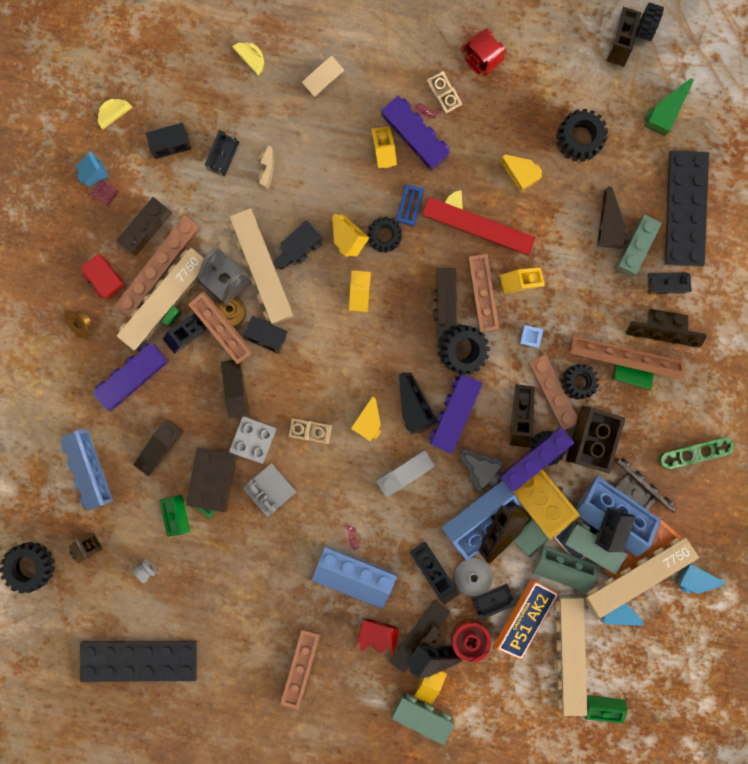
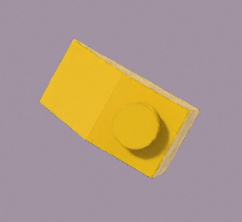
(384, 147)
(522, 171)
(347, 236)
(522, 280)
(359, 291)
(368, 421)
(430, 687)

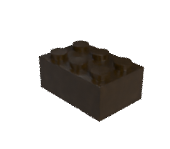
(595, 439)
(211, 480)

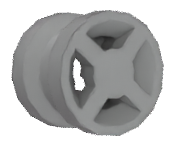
(144, 570)

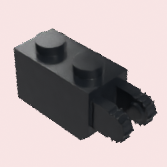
(298, 245)

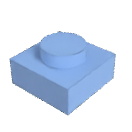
(531, 336)

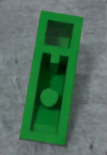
(665, 112)

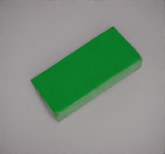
(633, 377)
(175, 515)
(606, 709)

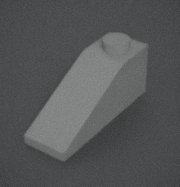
(405, 473)

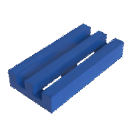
(405, 220)

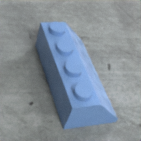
(86, 469)
(601, 495)
(473, 523)
(354, 577)

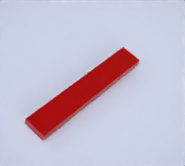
(478, 226)

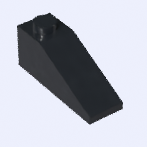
(184, 333)
(414, 405)
(434, 573)
(431, 660)

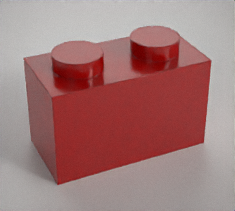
(102, 276)

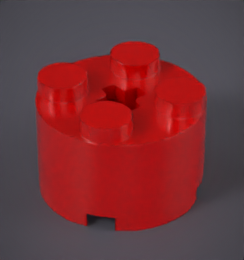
(483, 52)
(478, 632)

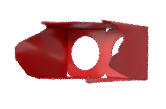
(377, 635)

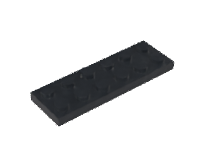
(686, 208)
(138, 661)

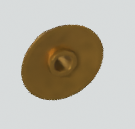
(238, 311)
(78, 323)

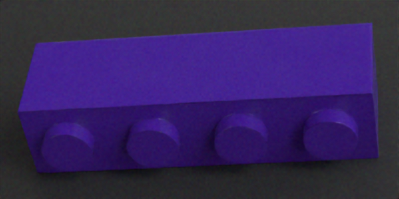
(415, 133)
(131, 376)
(456, 413)
(536, 459)

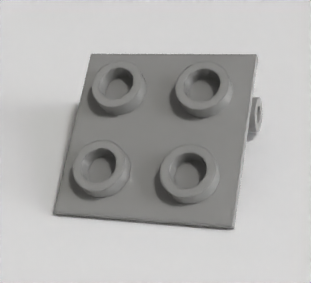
(252, 440)
(269, 490)

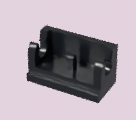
(168, 141)
(221, 153)
(669, 283)
(265, 334)
(614, 530)
(494, 601)

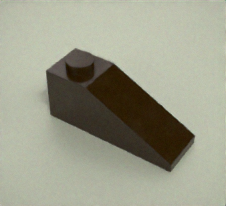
(624, 37)
(611, 225)
(234, 389)
(522, 416)
(158, 447)
(503, 531)
(85, 547)

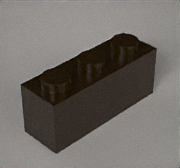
(144, 226)

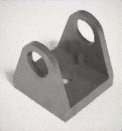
(221, 266)

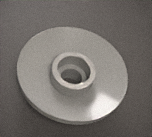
(471, 567)

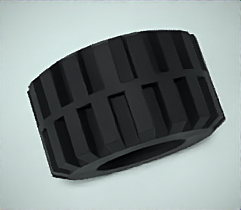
(592, 124)
(476, 356)
(12, 572)

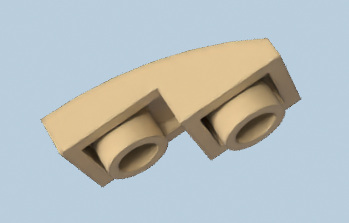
(323, 76)
(443, 92)
(267, 162)
(310, 431)

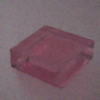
(104, 192)

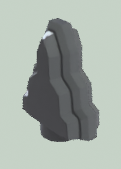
(481, 468)

